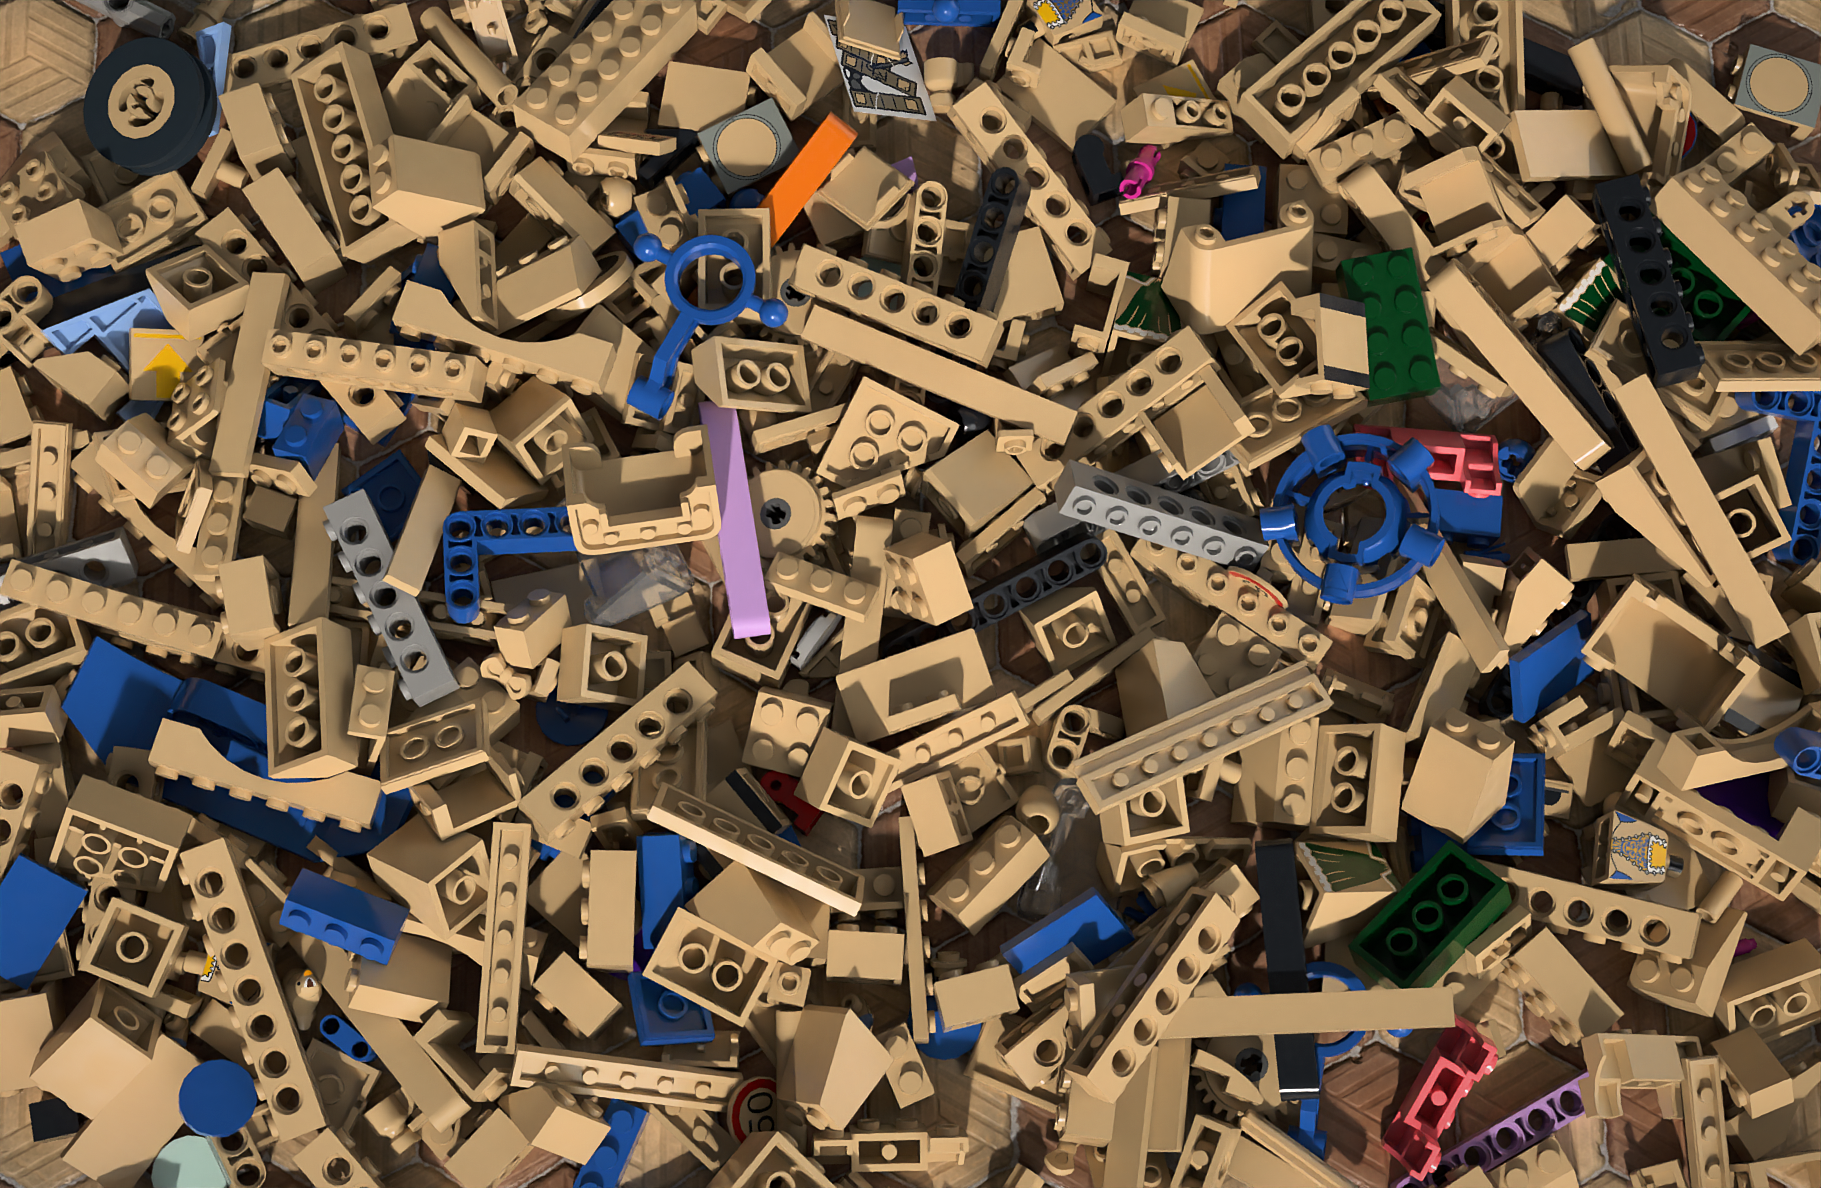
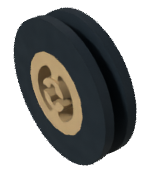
(175, 88)

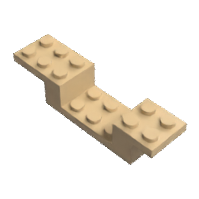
(1711, 829)

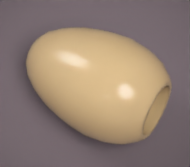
(1038, 810)

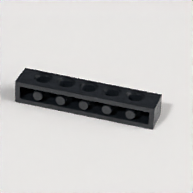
(1664, 364)

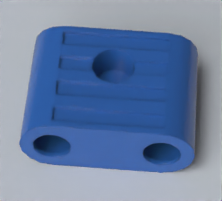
(347, 1038)

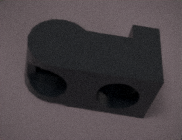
(1093, 170)

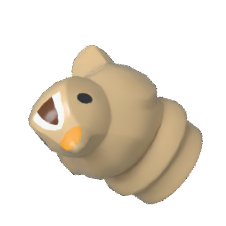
(302, 994)

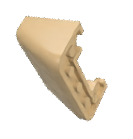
(1660, 109)
(1219, 279)
(641, 497)
(1670, 654)

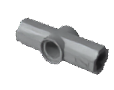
(138, 15)

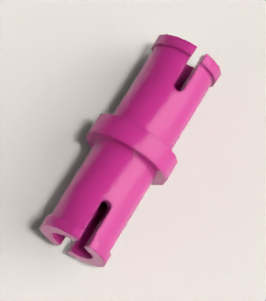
(1140, 171)

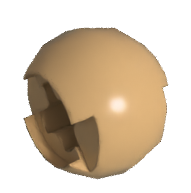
(615, 197)
(754, 420)

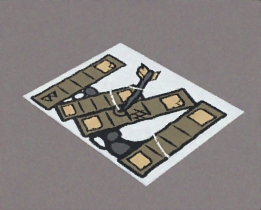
(882, 83)

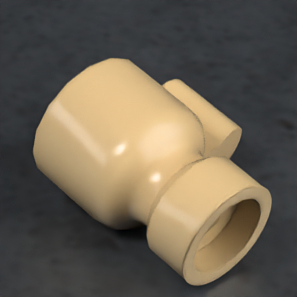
(942, 77)
(389, 1121)

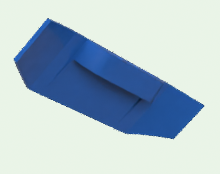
(123, 703)

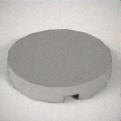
(814, 639)

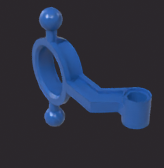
(653, 393)
(1307, 1132)

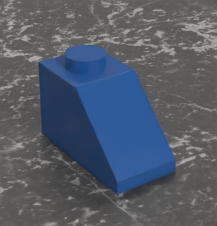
(281, 402)

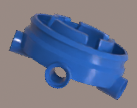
(1399, 533)

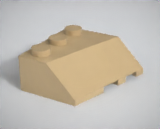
(118, 837)

